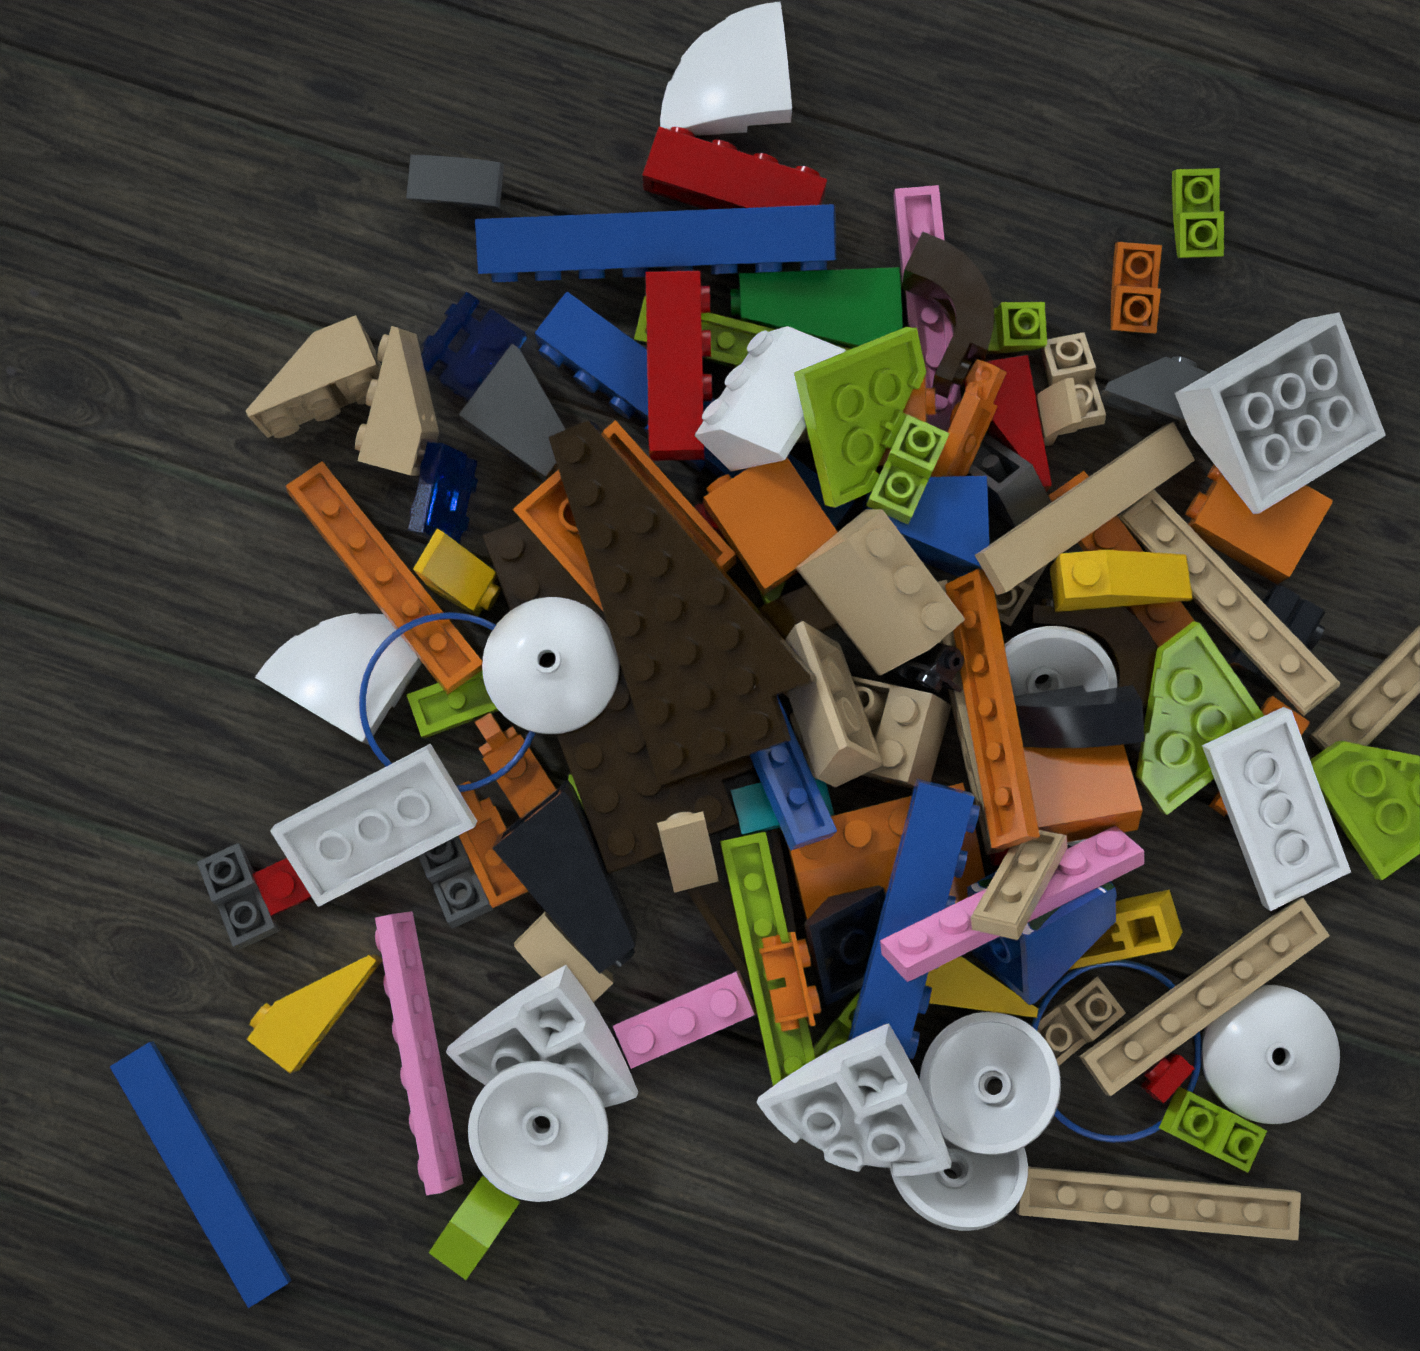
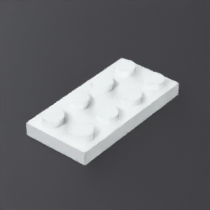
(1276, 808)
(374, 825)

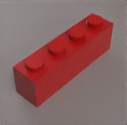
(725, 178)
(675, 363)

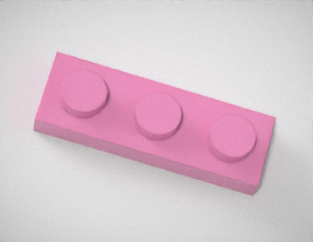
(685, 1019)

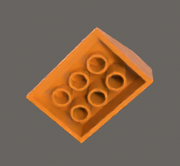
(553, 523)
(864, 855)

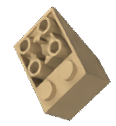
(318, 380)
(400, 409)
(905, 728)

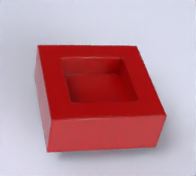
(280, 887)
(1166, 1076)

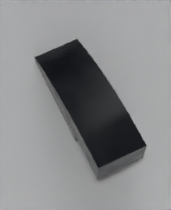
(1080, 718)

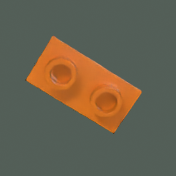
(794, 999)

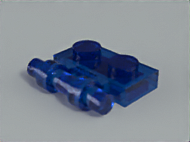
(480, 352)
(443, 492)

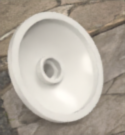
(1064, 655)
(557, 696)
(1240, 1051)
(970, 1056)
(534, 1160)
(979, 1197)

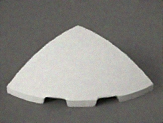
(732, 76)
(326, 669)
(548, 1024)
(861, 1108)

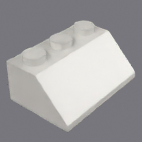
(761, 407)

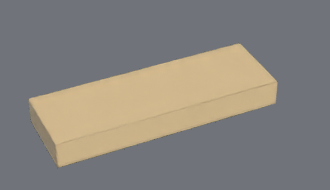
(1018, 886)

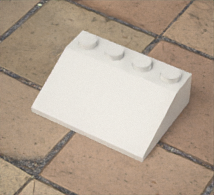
(1283, 411)

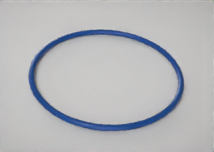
(365, 680)
(1197, 1040)

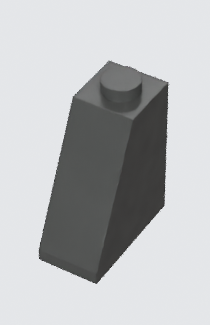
(515, 415)

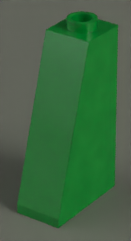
(831, 305)

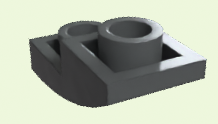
(455, 181)
(455, 882)
(237, 896)

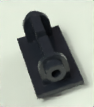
(933, 668)

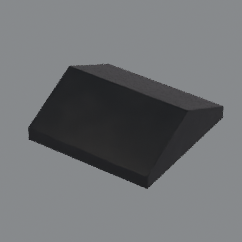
(842, 940)

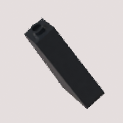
(564, 871)

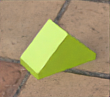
(474, 1227)

